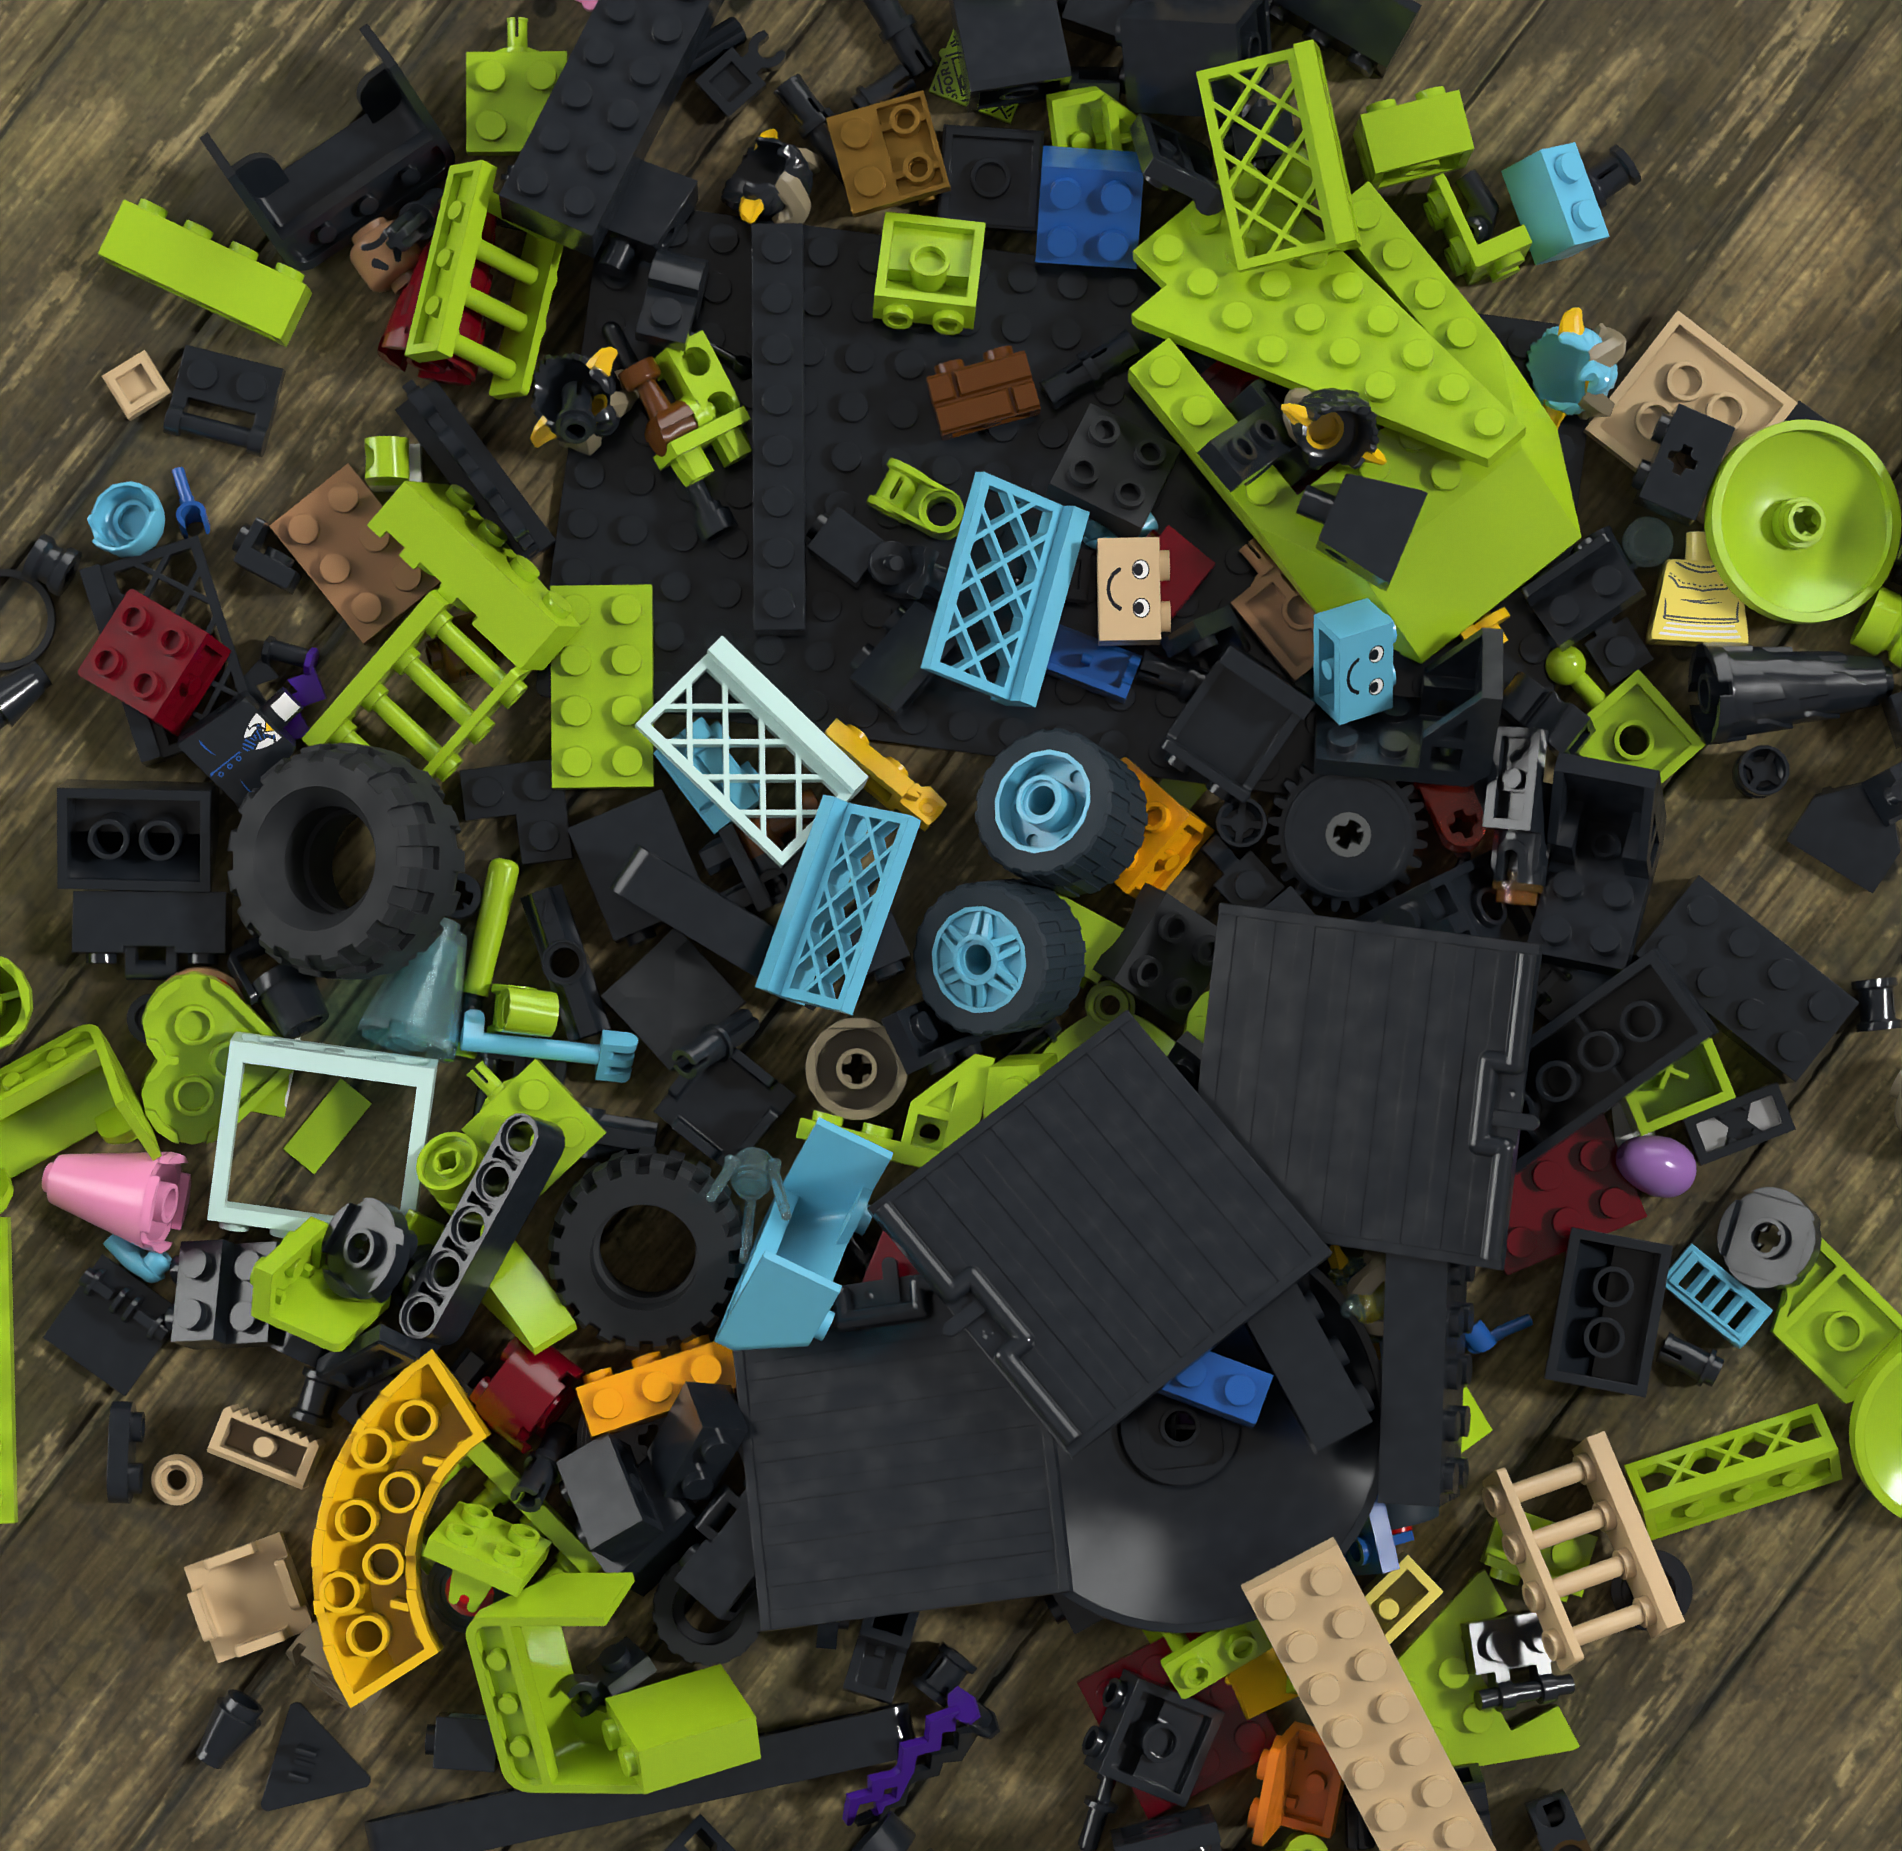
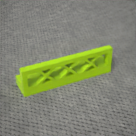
(1739, 1480)

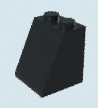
(1176, 38)
(1009, 51)

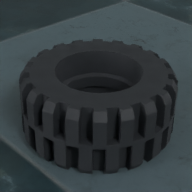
(622, 1310)

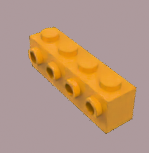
(650, 1388)

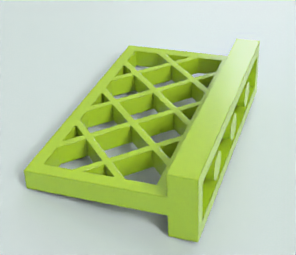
(1322, 146)

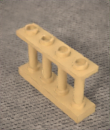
(1612, 1513)

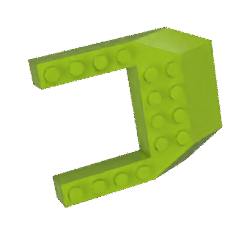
(1478, 526)

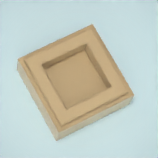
(137, 385)

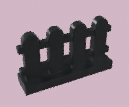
(470, 465)

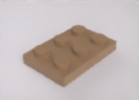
(348, 560)

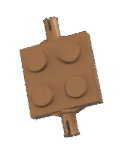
(1277, 614)

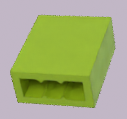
(681, 1729)

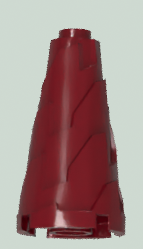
(395, 337)

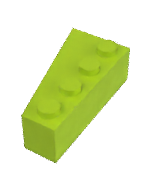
(478, 571)

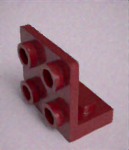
(154, 661)

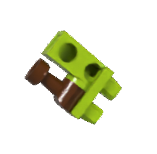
(701, 416)

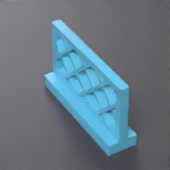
(1034, 603)
(818, 900)

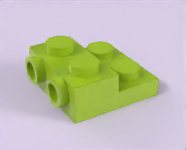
(928, 272)

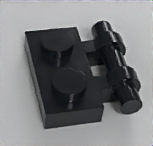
(1506, 1644)

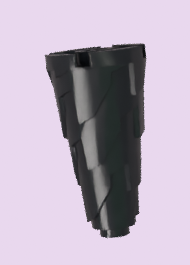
(1771, 688)

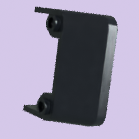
(352, 176)

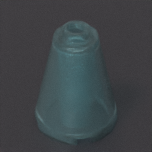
(423, 1001)

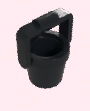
(284, 993)

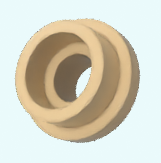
(162, 1486)

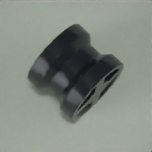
(51, 564)

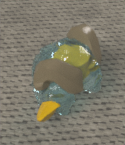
(1365, 1289)

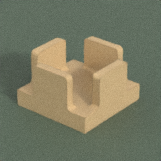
(248, 1597)

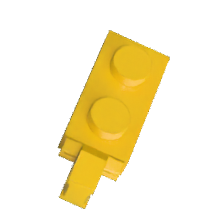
(887, 777)

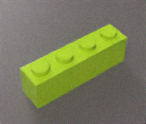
(206, 272)

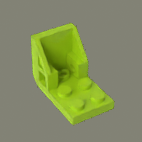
(950, 1104)

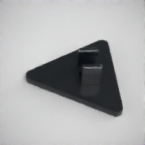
(309, 1764)

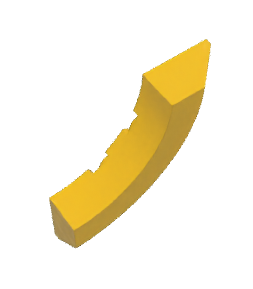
(375, 1524)

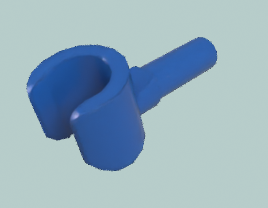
(189, 509)
(1482, 1339)

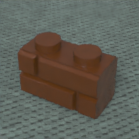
(982, 393)

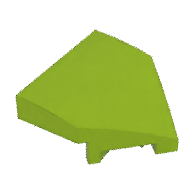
(1089, 120)

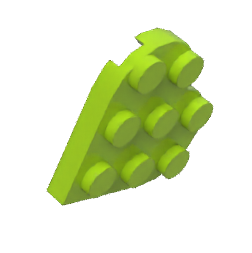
(190, 1035)

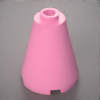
(123, 1193)

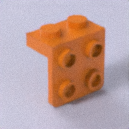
(1298, 1786)

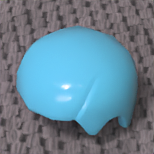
(127, 519)

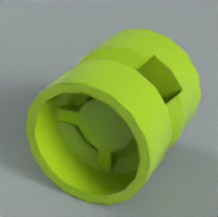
(1881, 626)
(448, 1167)

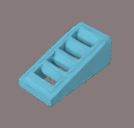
(1747, 1327)

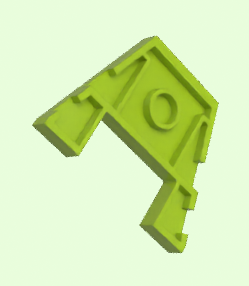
(1446, 1691)

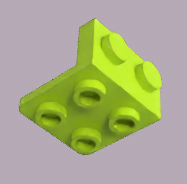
(1493, 258)
(296, 1298)

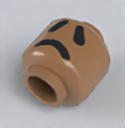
(377, 263)

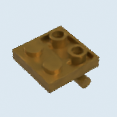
(889, 154)

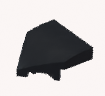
(1847, 835)

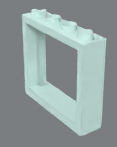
(321, 1059)

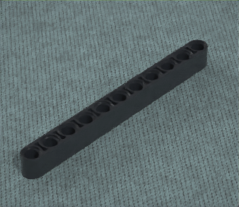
(519, 1816)

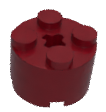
(526, 1393)

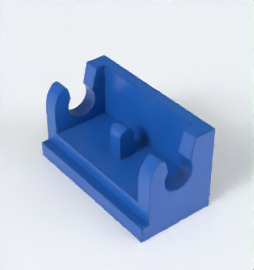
(1092, 667)

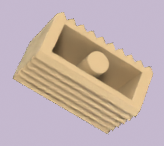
(266, 1446)

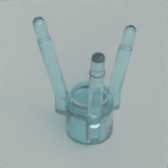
(751, 1177)

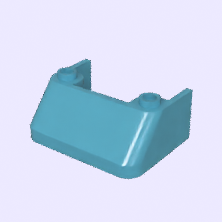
(792, 1263)

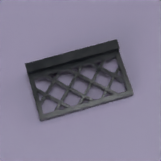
(106, 596)

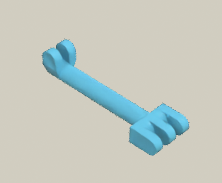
(611, 1057)

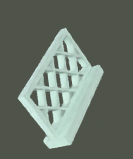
(781, 719)

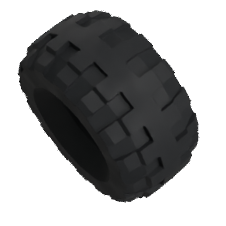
(288, 851)

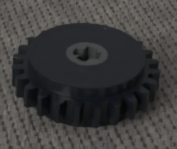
(1361, 864)

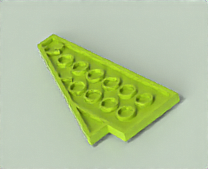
(1313, 326)

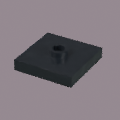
(992, 177)

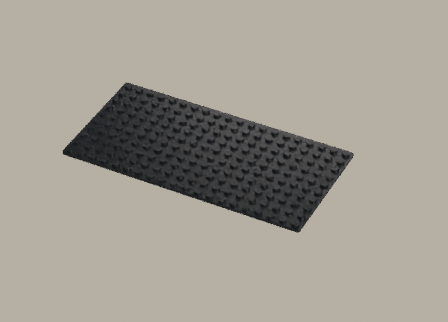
(873, 403)

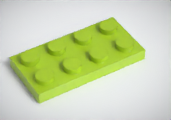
(603, 689)

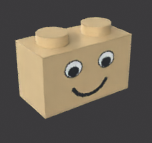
(1130, 591)

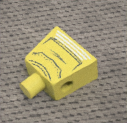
(1694, 602)

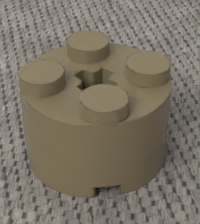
(836, 1090)

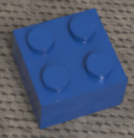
(1089, 207)

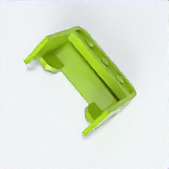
(63, 1097)
(519, 1669)

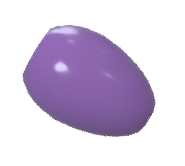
(1656, 1165)

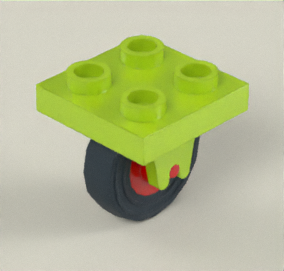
(479, 1562)

